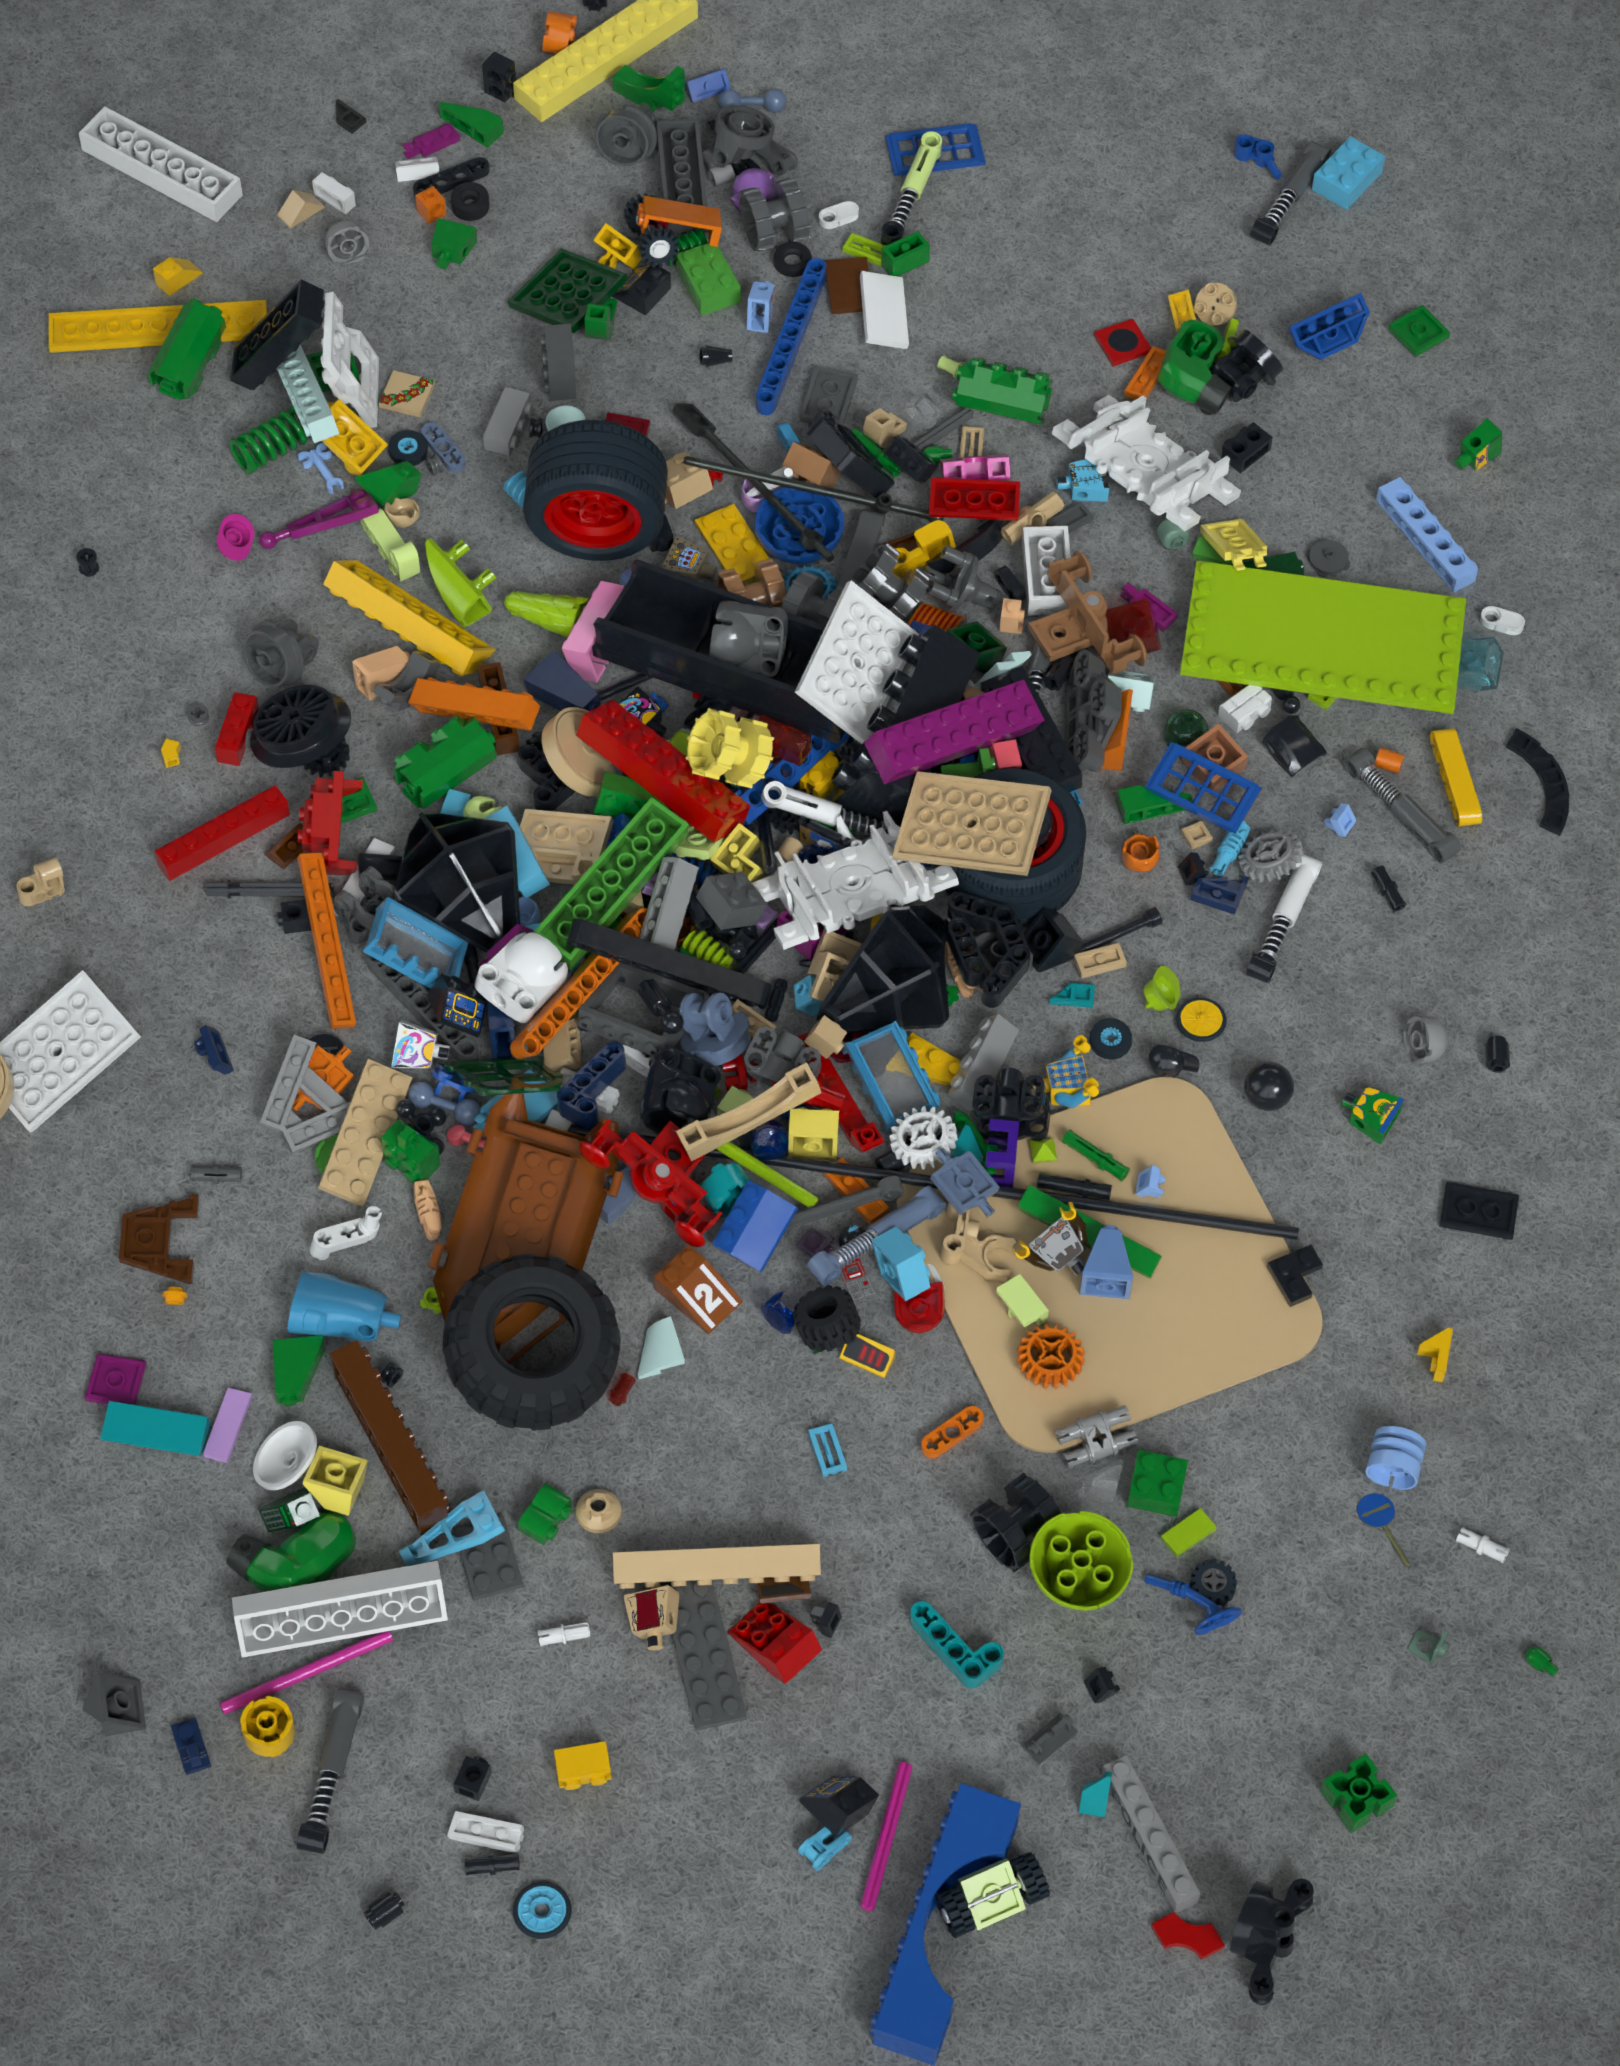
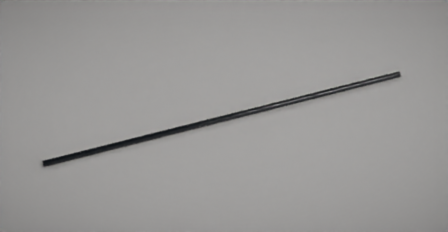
(1014, 1193)

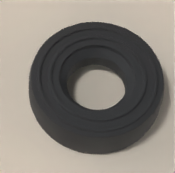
(791, 248)

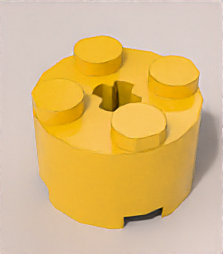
(269, 1740)

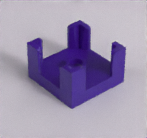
(1008, 1148)

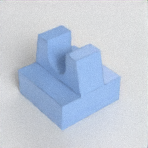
(1341, 820)
(1148, 1182)

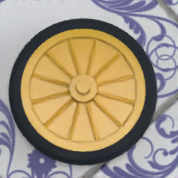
(1201, 1019)

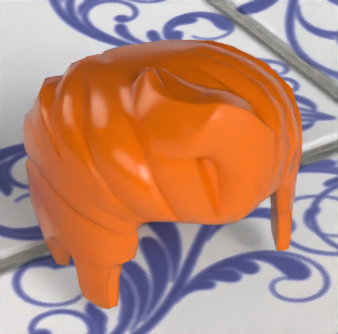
(1140, 852)

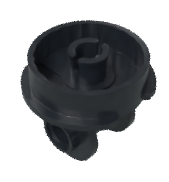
(1256, 356)

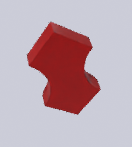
(1198, 1938)

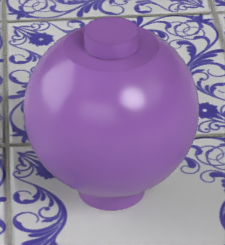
(753, 178)

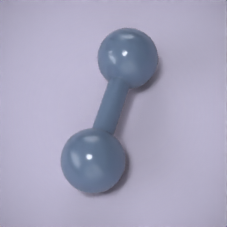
(773, 100)
(423, 1096)

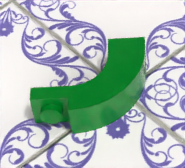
(600, 320)

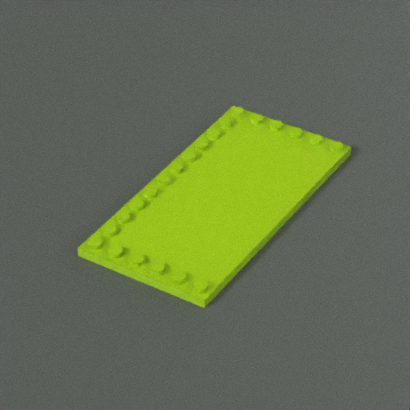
(1324, 637)

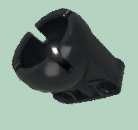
(677, 1089)

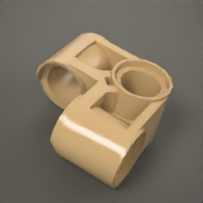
(43, 884)

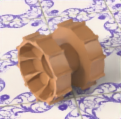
(768, 587)

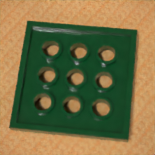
(570, 274)

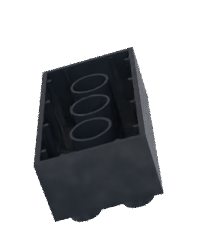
(931, 679)

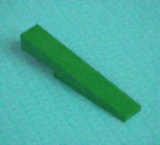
(1046, 1210)

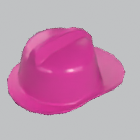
(235, 537)

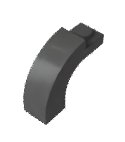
(399, 691)

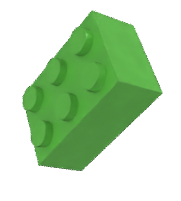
(708, 278)

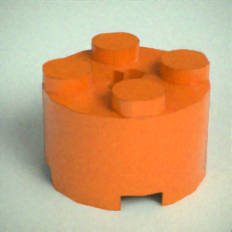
(558, 31)

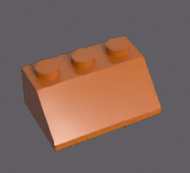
(1116, 745)

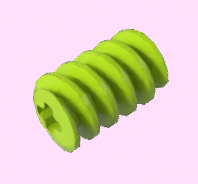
(702, 949)

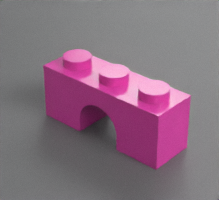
(977, 467)

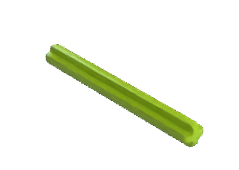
(768, 1174)

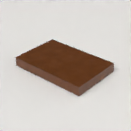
(844, 284)

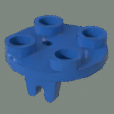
(450, 1078)

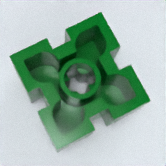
(1345, 1791)

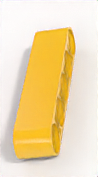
(1456, 776)

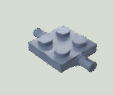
(964, 1182)

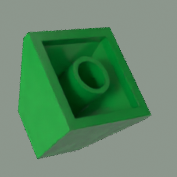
(390, 482)

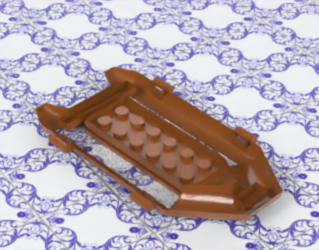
(523, 1197)

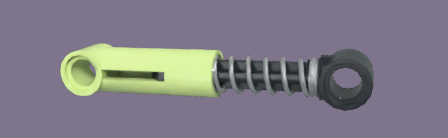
(913, 186)

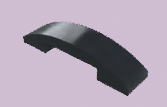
(979, 545)

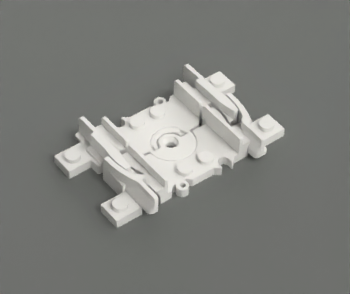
(1148, 461)
(824, 892)

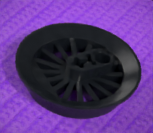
(316, 718)

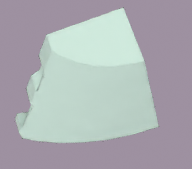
(660, 1349)

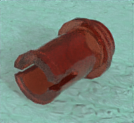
(618, 1394)

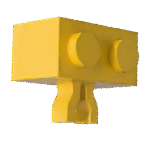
(617, 248)

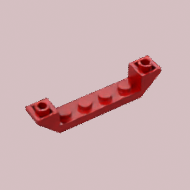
(851, 1120)

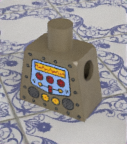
(689, 560)

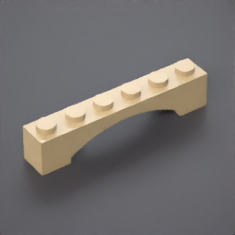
(789, 1092)

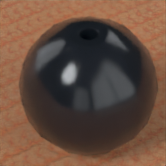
(1269, 1086)

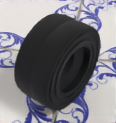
(467, 191)

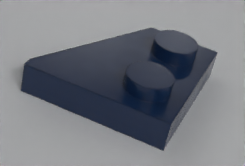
(1219, 893)

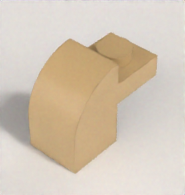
(883, 427)

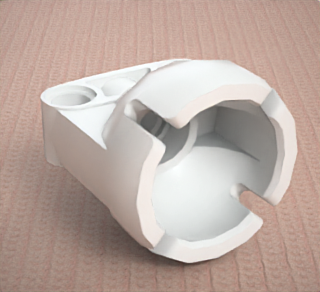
(522, 976)

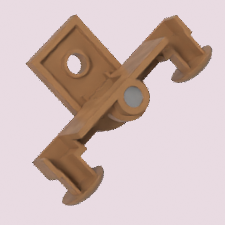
(1083, 620)

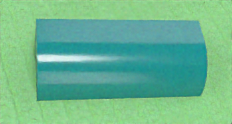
(155, 1428)

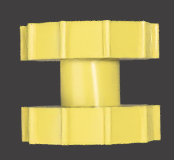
(729, 748)

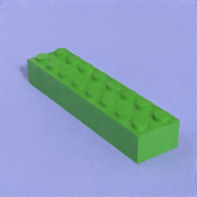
(616, 876)

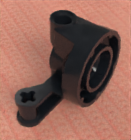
(1262, 1926)

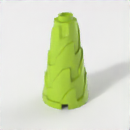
(549, 611)

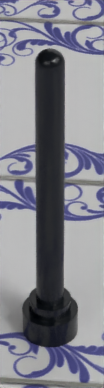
(1150, 918)

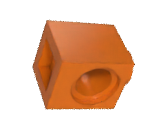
(430, 204)

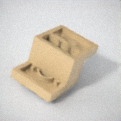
(830, 961)

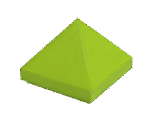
(1043, 1150)

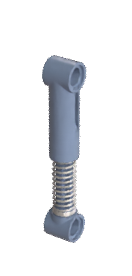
(923, 1206)

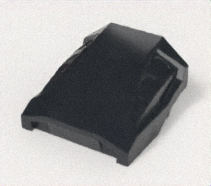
(1293, 745)

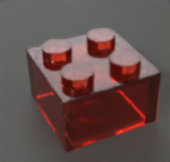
(1135, 619)

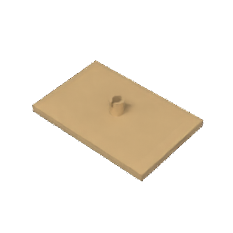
(972, 823)

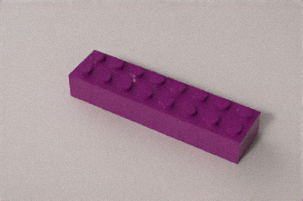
(953, 731)

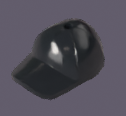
(1171, 1061)

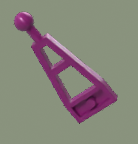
(358, 501)

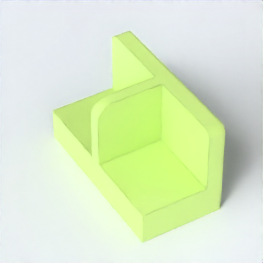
(1023, 1302)

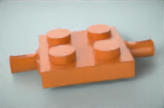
(331, 1070)

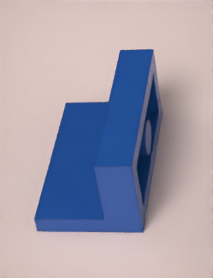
(707, 85)

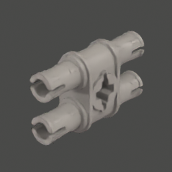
(1107, 1443)

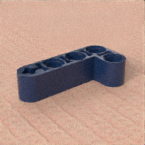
(578, 1095)

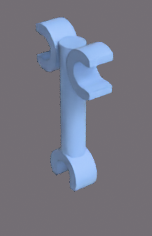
(317, 457)

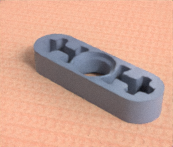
(443, 439)

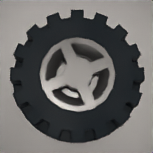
(1216, 1575)

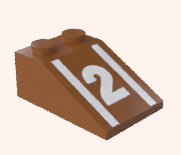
(696, 1289)

